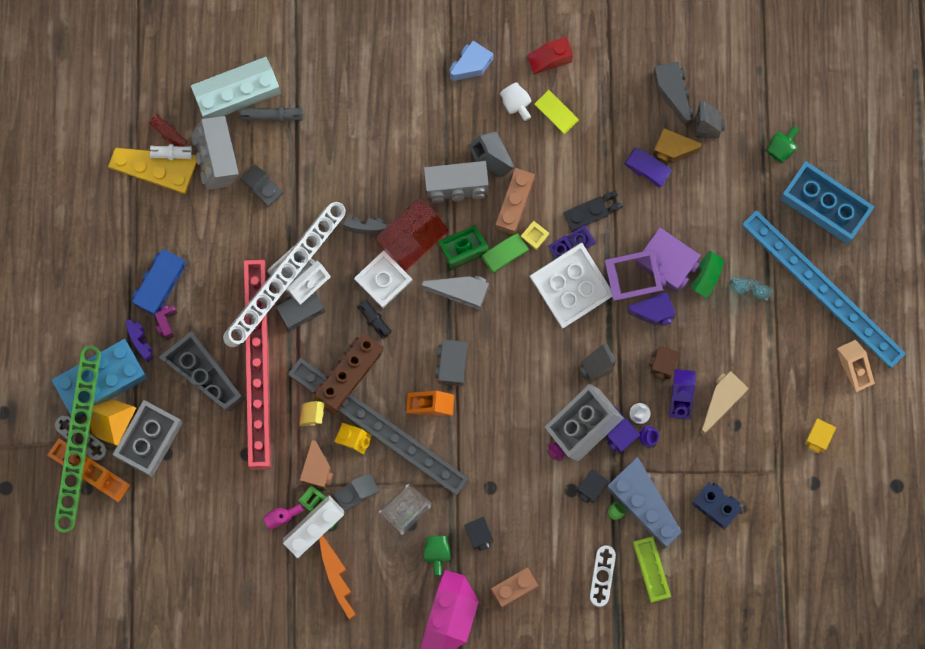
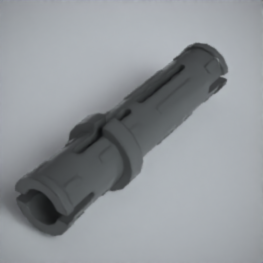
(272, 114)

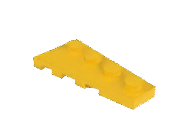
(160, 171)

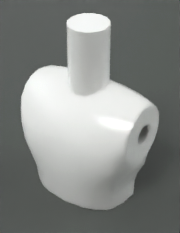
(515, 100)

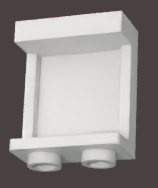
(307, 280)

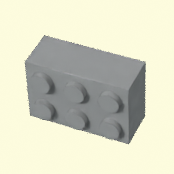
(215, 153)
(456, 181)
(583, 422)
(147, 438)

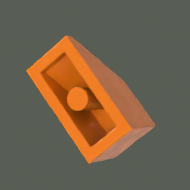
(430, 403)

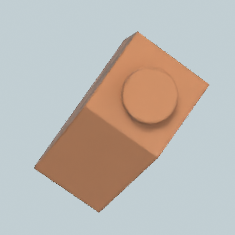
(316, 468)

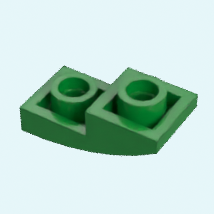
(708, 277)

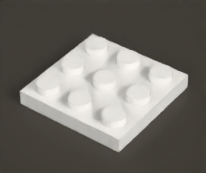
(571, 285)

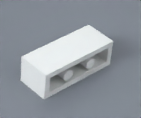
(313, 526)

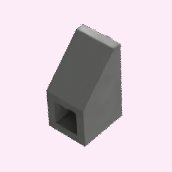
(491, 149)

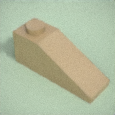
(725, 395)

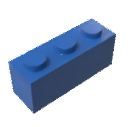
(158, 282)

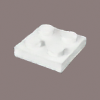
(383, 279)

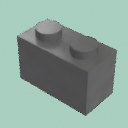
(295, 314)
(452, 363)

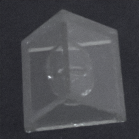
(405, 509)

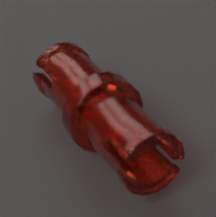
(168, 132)

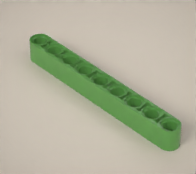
(71, 447)

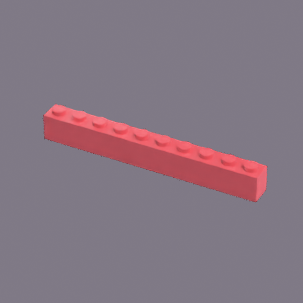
(257, 373)

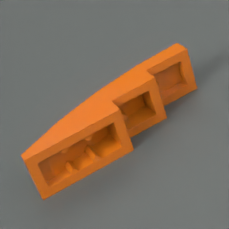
(93, 472)
(334, 571)

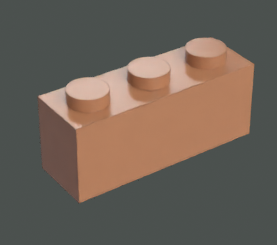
(515, 202)

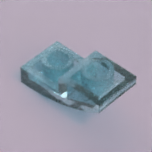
(742, 286)

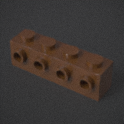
(348, 374)

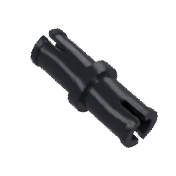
(374, 319)

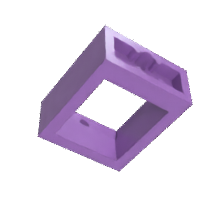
(614, 280)

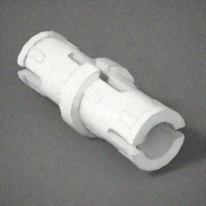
(171, 152)

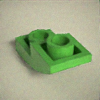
(504, 253)

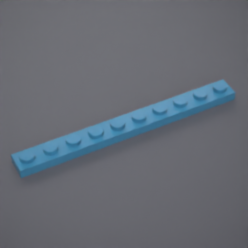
(823, 289)

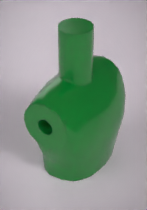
(782, 145)
(437, 552)

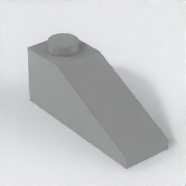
(464, 290)

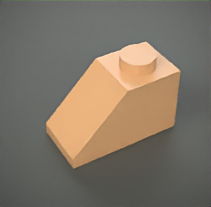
(856, 365)

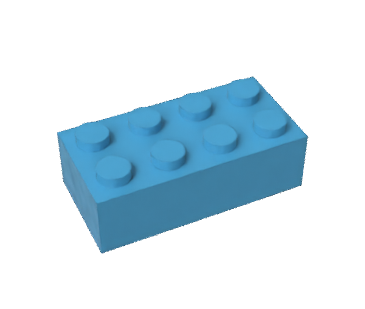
(827, 203)
(117, 374)

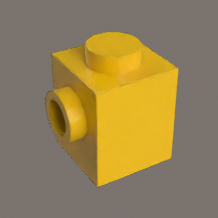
(819, 436)

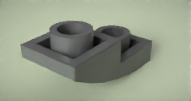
(372, 227)

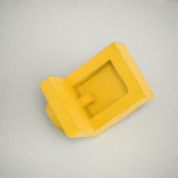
(353, 438)

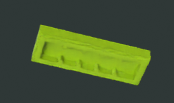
(651, 569)

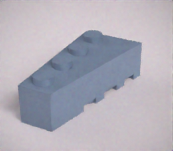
(642, 500)

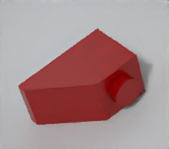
(550, 55)

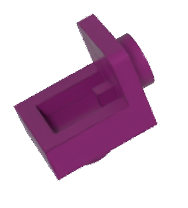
(163, 326)

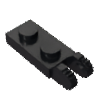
(591, 211)

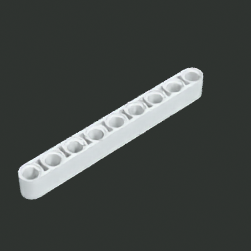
(276, 278)

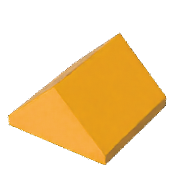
(111, 420)

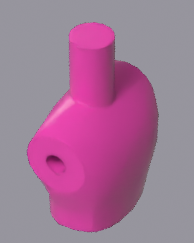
(281, 516)

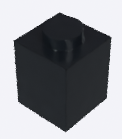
(592, 487)
(479, 534)

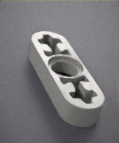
(96, 443)

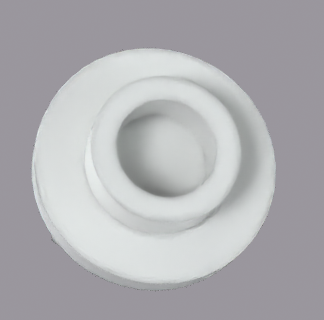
(639, 413)

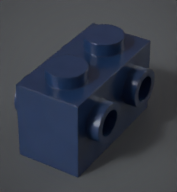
(715, 508)

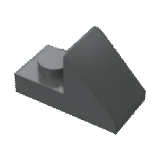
(262, 185)
(356, 492)

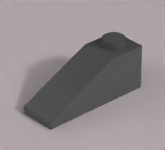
(708, 121)
(598, 364)

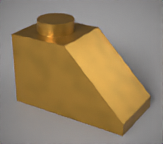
(674, 147)

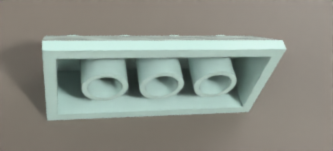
(236, 89)

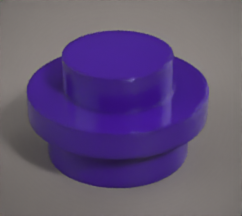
(649, 436)

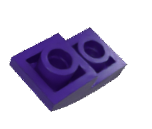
(647, 165)
(565, 243)
(135, 331)

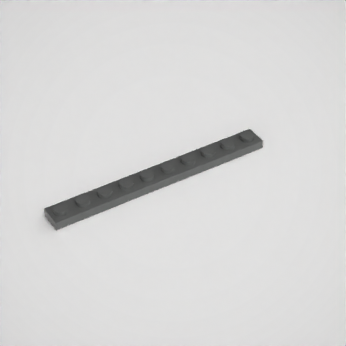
(386, 432)

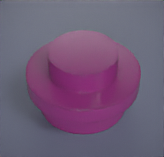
(555, 451)

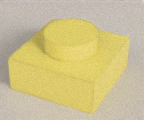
(535, 235)

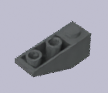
(670, 86)

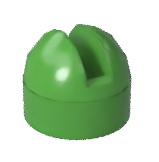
(616, 511)

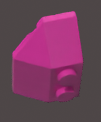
(451, 613)

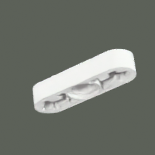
(599, 559)

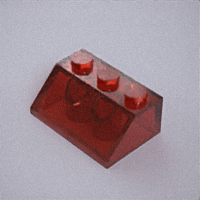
(412, 234)

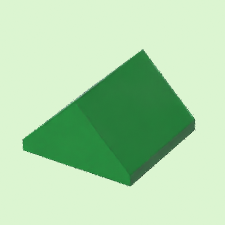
(463, 247)

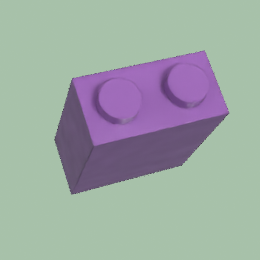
(676, 259)

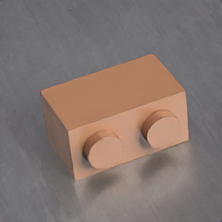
(514, 588)

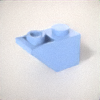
(473, 62)

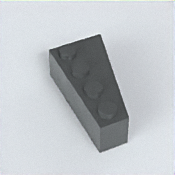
(199, 366)

